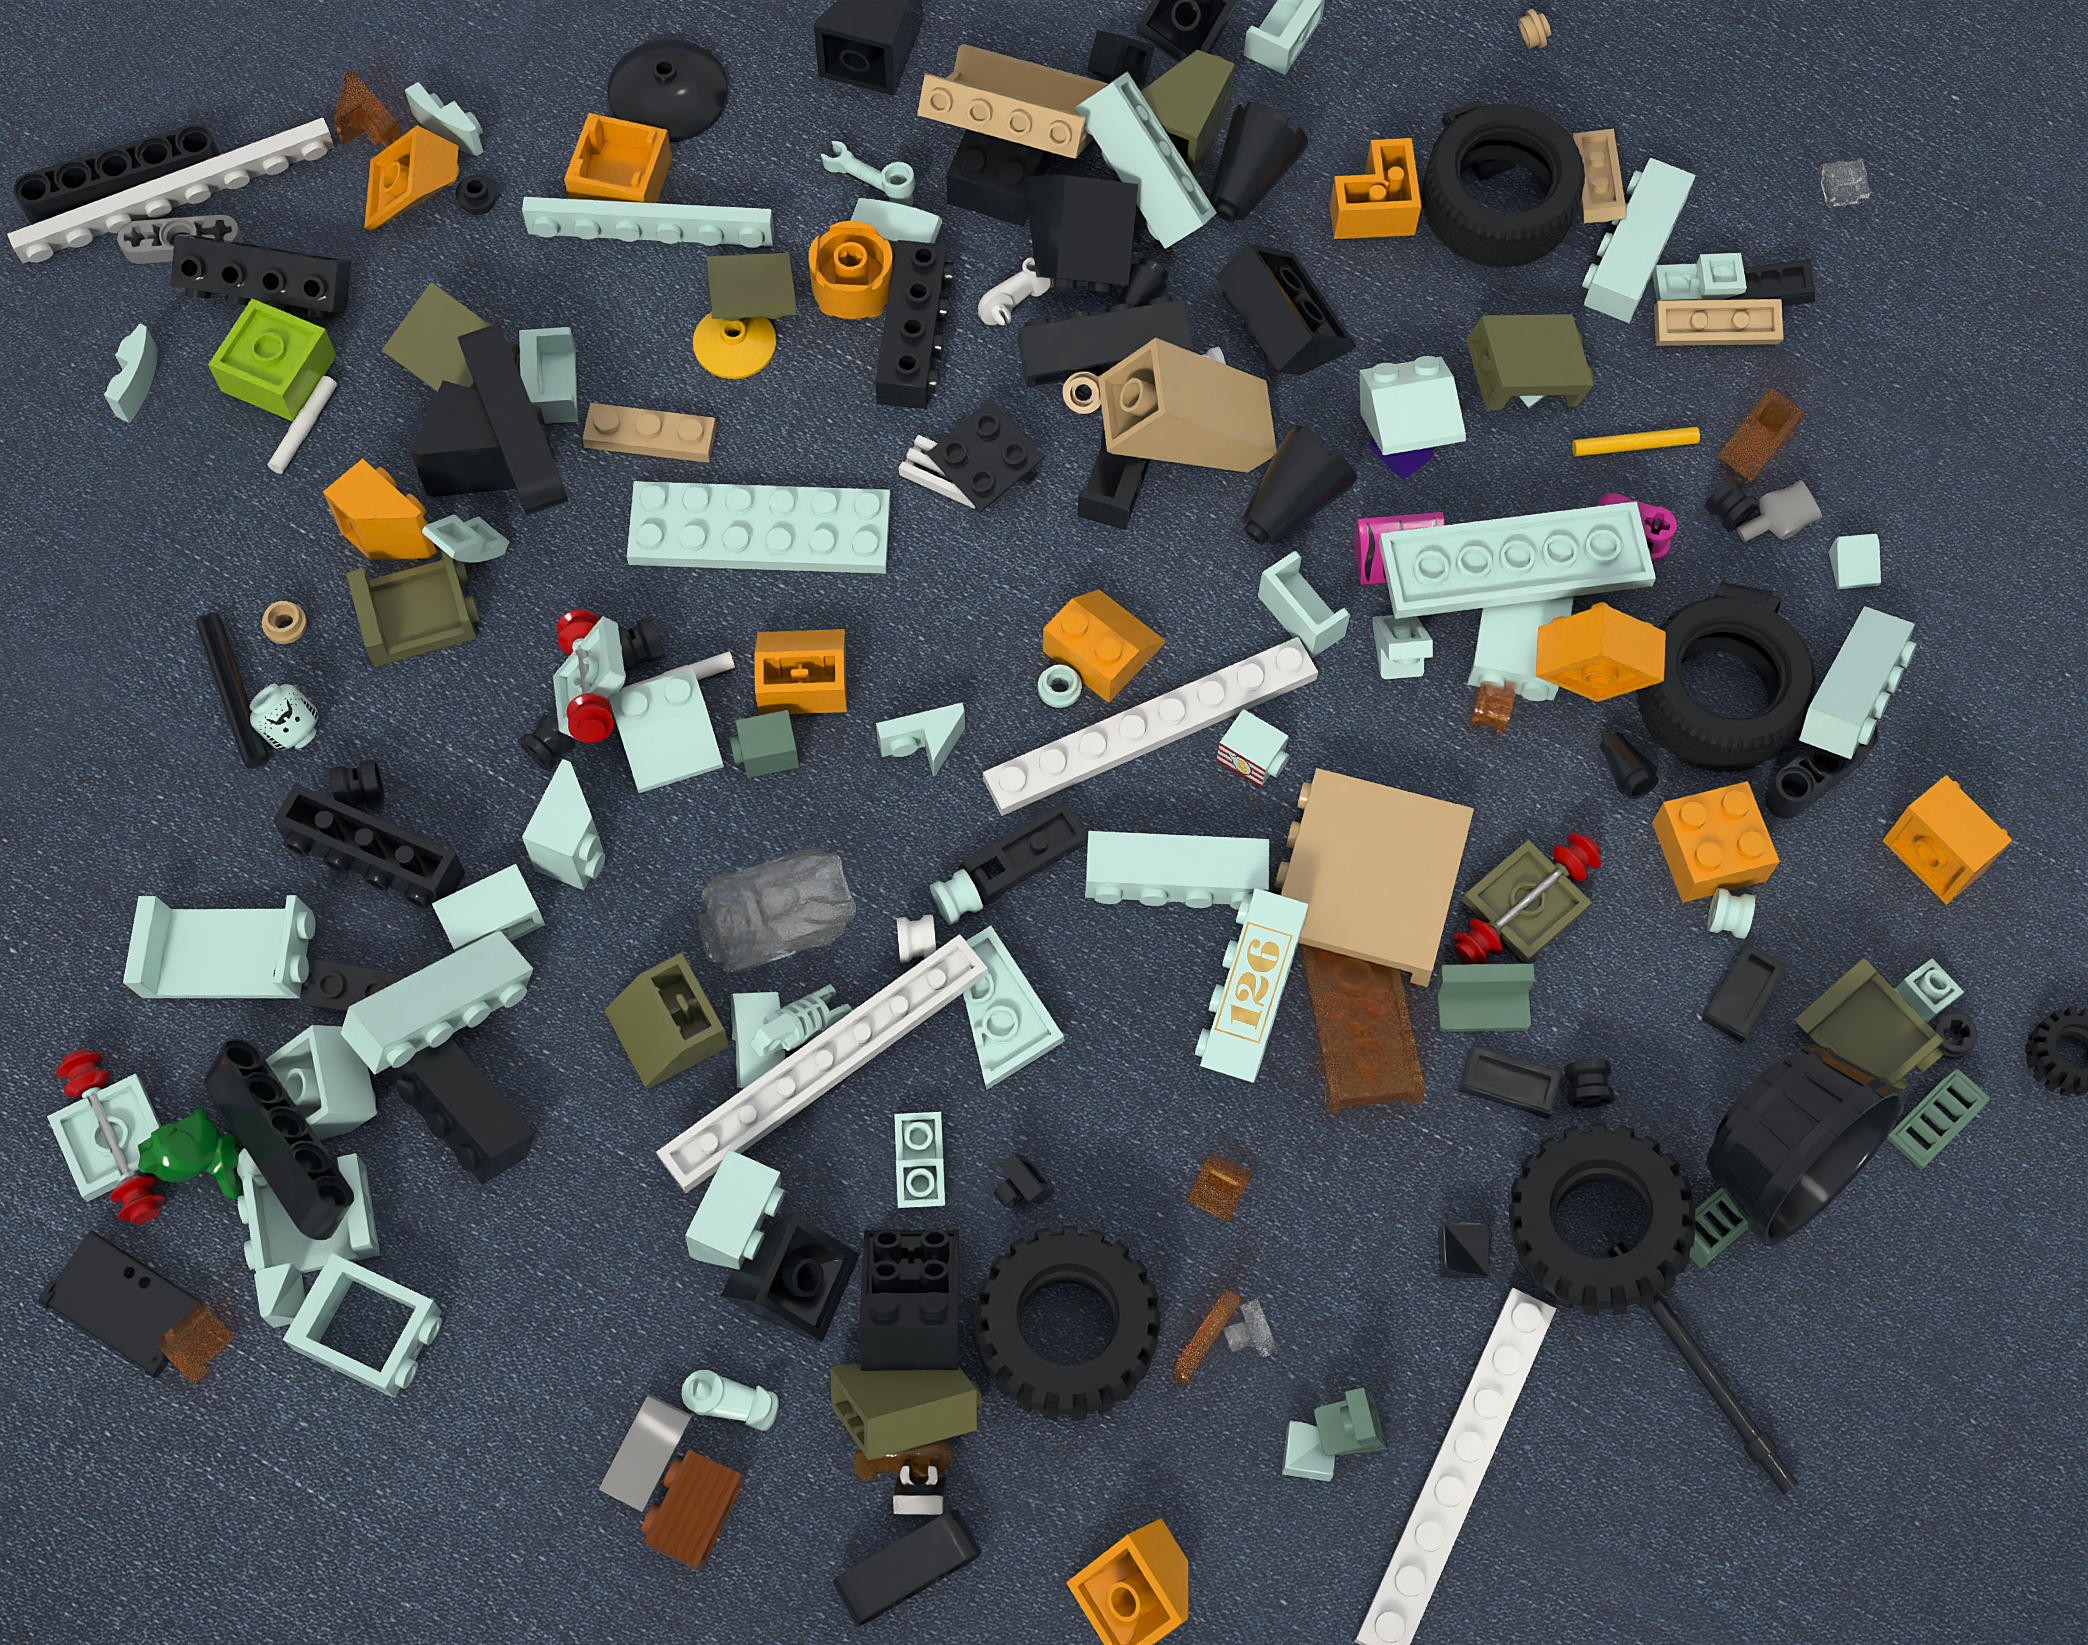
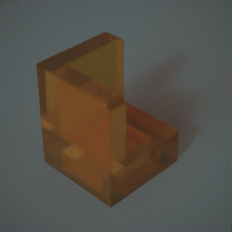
(195, 1342)

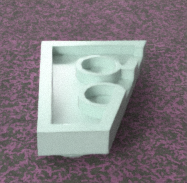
(1006, 1013)

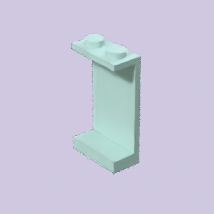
(1509, 647)
(219, 951)

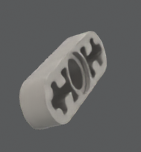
(166, 228)

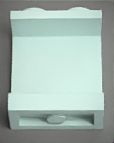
(278, 1240)

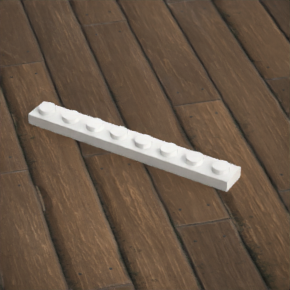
(160, 195)
(1149, 726)
(822, 1062)
(1456, 1472)

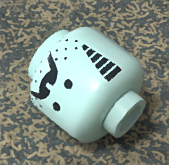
(283, 716)

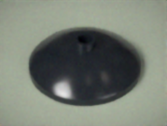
(682, 101)

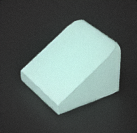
(1856, 561)

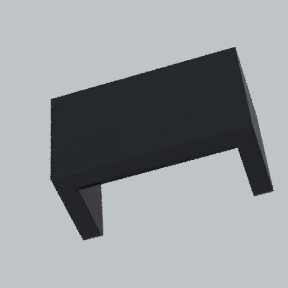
(1112, 488)

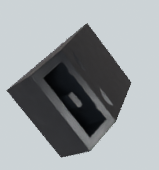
(909, 1300)

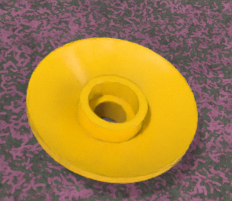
(738, 355)

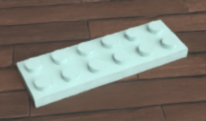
(759, 527)
(1516, 560)

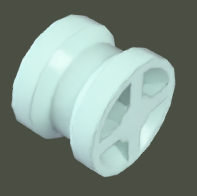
(956, 896)
(1731, 913)

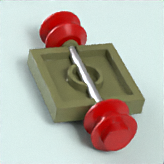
(1527, 900)

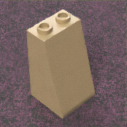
(1186, 410)

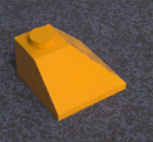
(408, 174)
(1135, 1588)

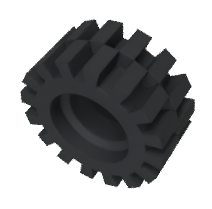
(2046, 1056)

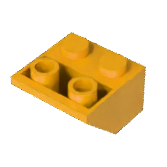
(378, 516)
(801, 671)

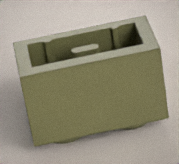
(666, 1021)

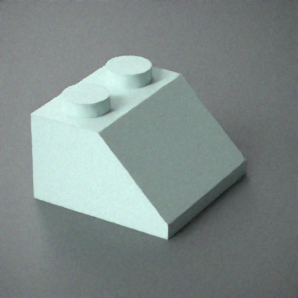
(1411, 405)
(666, 730)
(563, 833)
(325, 1080)
(733, 1212)

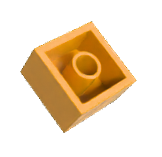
(1715, 841)

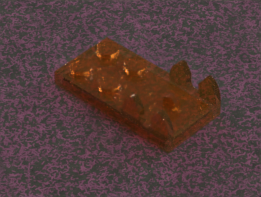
(1361, 1031)

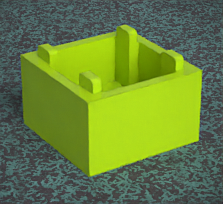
(272, 359)

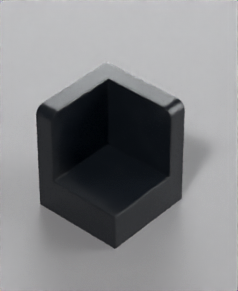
(1117, 54)

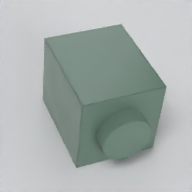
(765, 744)

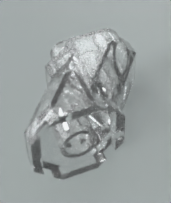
(775, 909)

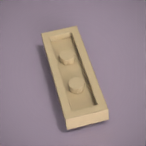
(1603, 187)
(1718, 322)
(649, 432)

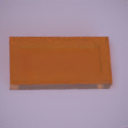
(1206, 1337)

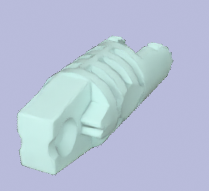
(798, 1022)

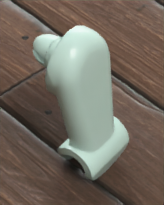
(723, 1398)

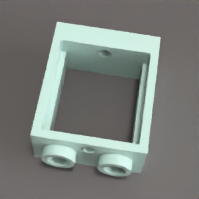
(322, 1305)

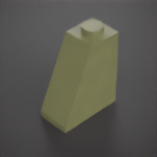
(903, 1407)

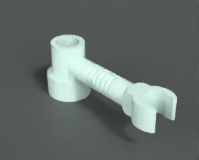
(895, 179)

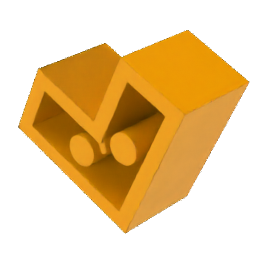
(1381, 201)

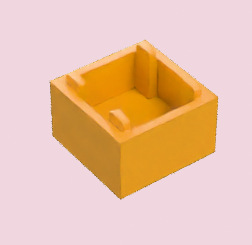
(618, 161)
(1600, 653)
(1946, 839)

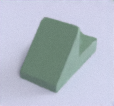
(1350, 1425)

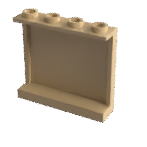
(1011, 100)
(1374, 870)

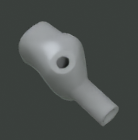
(1783, 513)

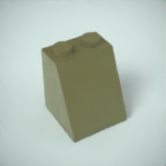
(1193, 104)

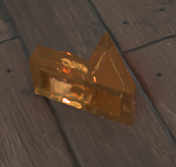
(362, 112)
(1762, 434)

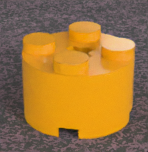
(851, 270)

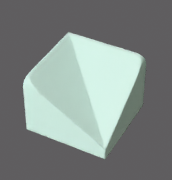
(279, 1293)
(1305, 1453)

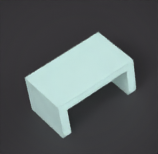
(1283, 33)
(550, 372)
(1300, 607)
(489, 906)

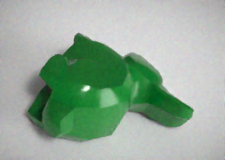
(190, 1148)

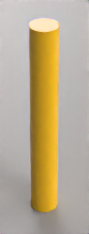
(1635, 441)

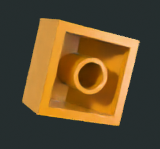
(1100, 642)

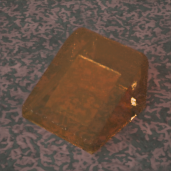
(1219, 1187)

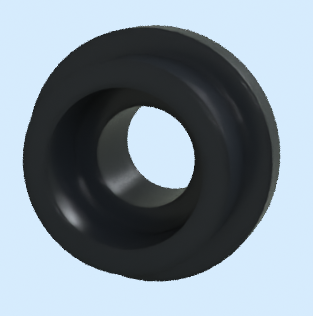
(476, 203)

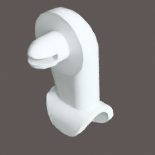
(999, 301)

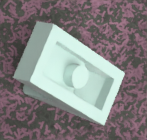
(1401, 646)
(932, 729)

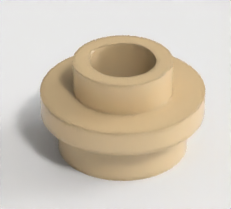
(1534, 29)
(1070, 395)
(278, 613)

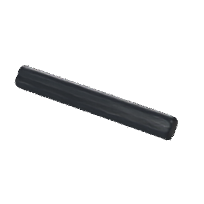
(231, 690)

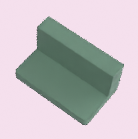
(1484, 997)

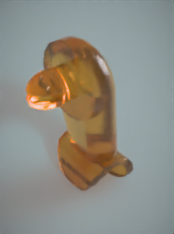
(892, 1463)

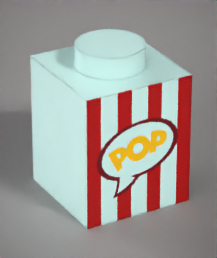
(1253, 749)

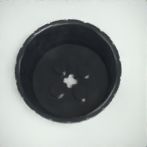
(1800, 1138)

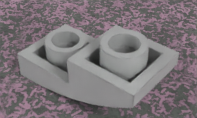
(645, 1452)

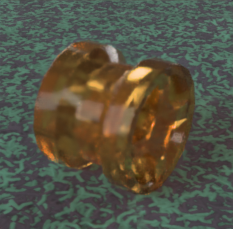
(1492, 708)

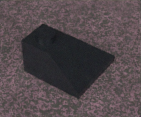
(1186, 24)
(794, 1277)

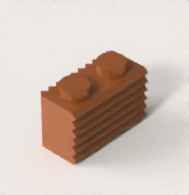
(692, 1510)

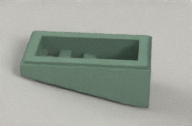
(1959, 1097)
(1702, 1251)

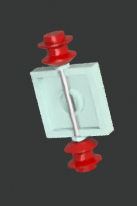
(587, 675)
(104, 1133)

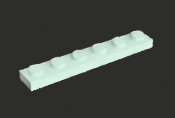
(648, 221)

